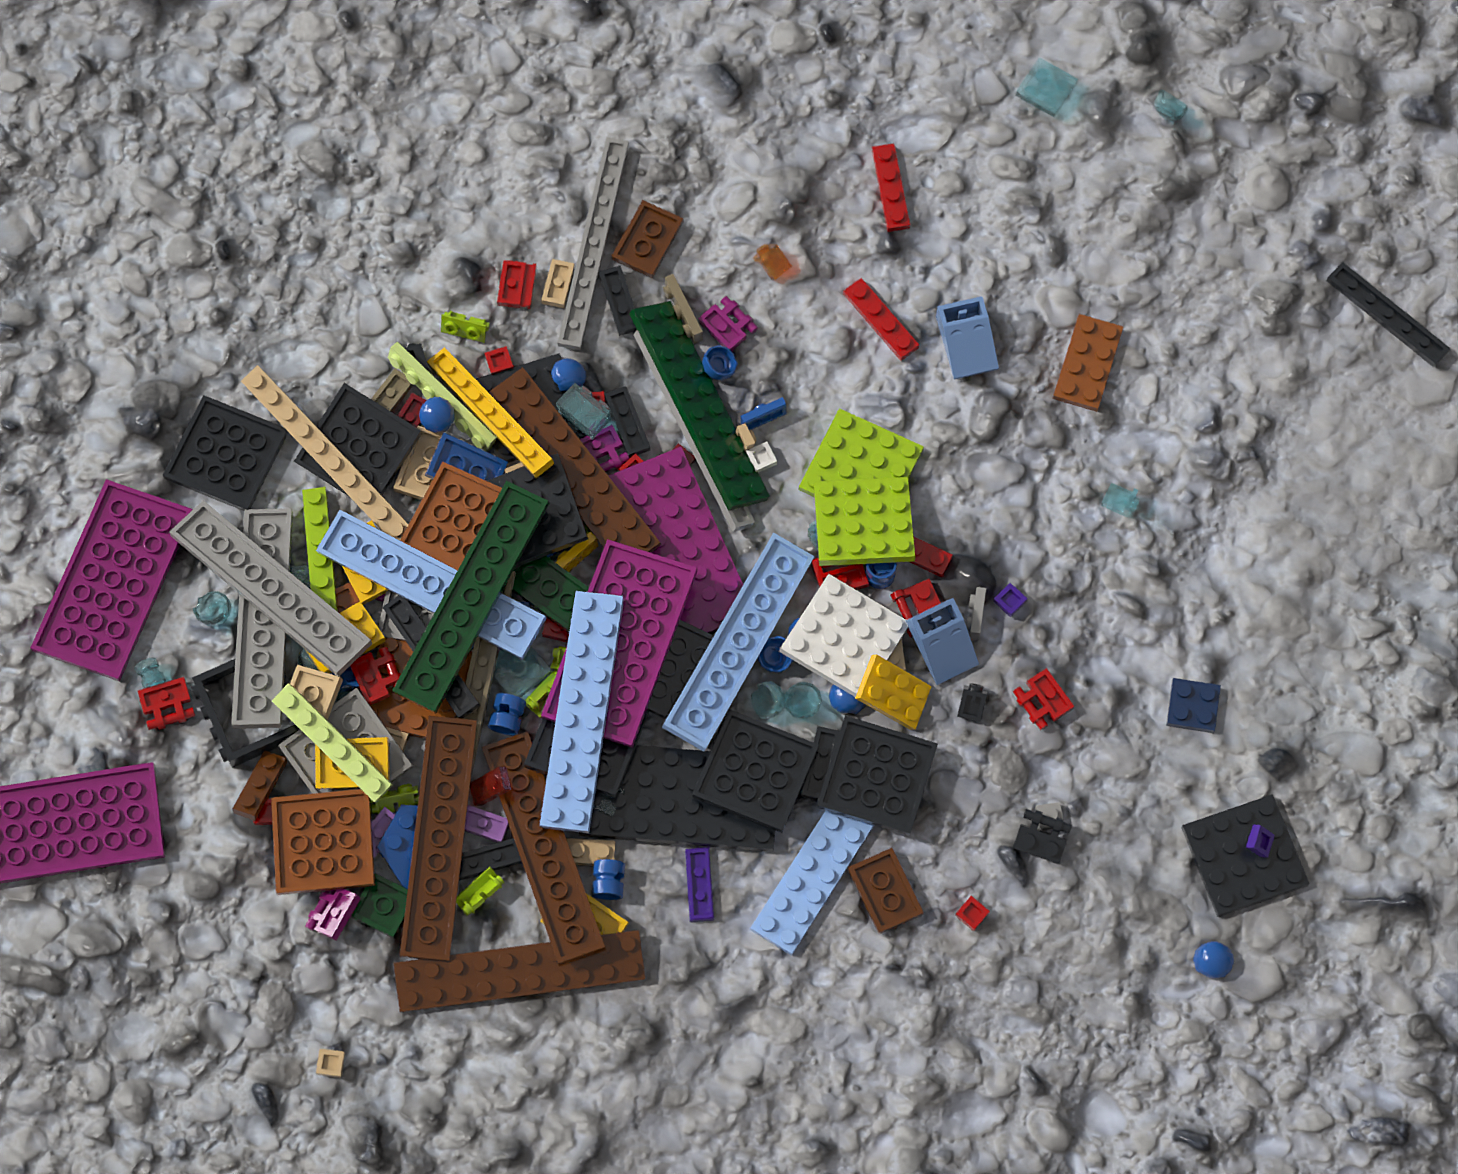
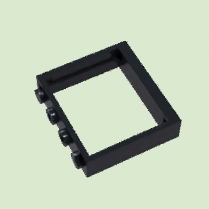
(248, 752)

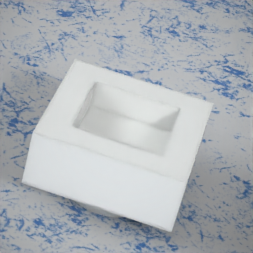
(761, 457)

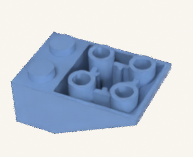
(967, 337)
(943, 641)

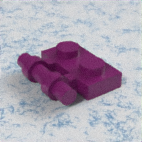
(723, 328)
(606, 443)
(332, 912)

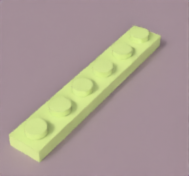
(431, 387)
(332, 742)

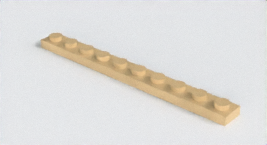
(325, 453)

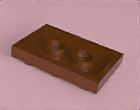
(647, 239)
(885, 891)

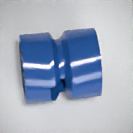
(880, 574)
(507, 713)
(608, 879)

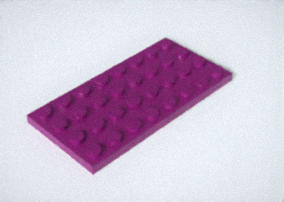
(678, 515)
(111, 581)
(653, 604)
(79, 822)

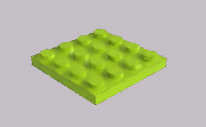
(860, 451)
(864, 521)

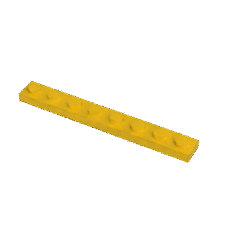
(490, 412)

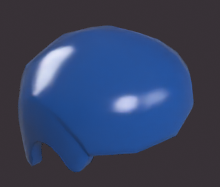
(719, 363)
(568, 372)
(437, 415)
(771, 658)
(843, 701)
(1213, 959)

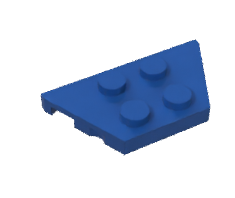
(398, 841)

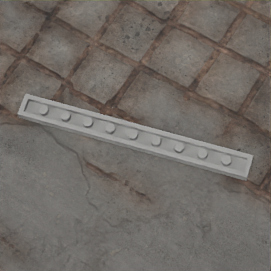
(593, 244)
(738, 518)

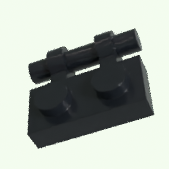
(1039, 842)

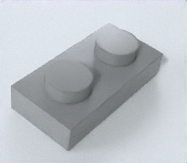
(977, 604)

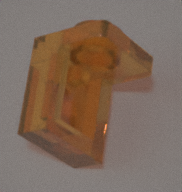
(772, 260)

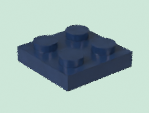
(1193, 705)

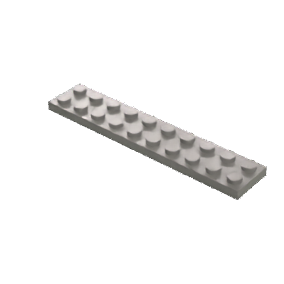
(271, 588)
(259, 640)

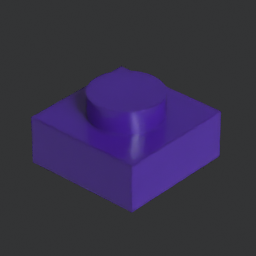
(1010, 600)
(1260, 841)

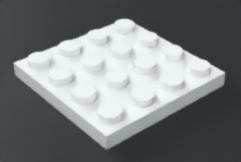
(842, 633)

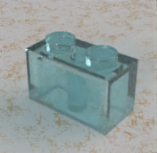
(584, 410)

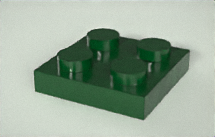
(382, 906)

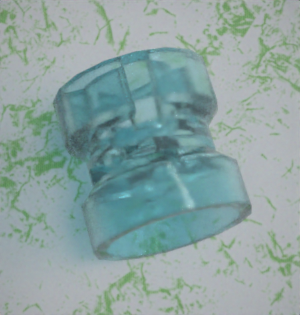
(149, 672)

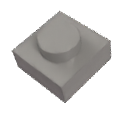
(1052, 810)

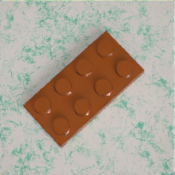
(1088, 362)

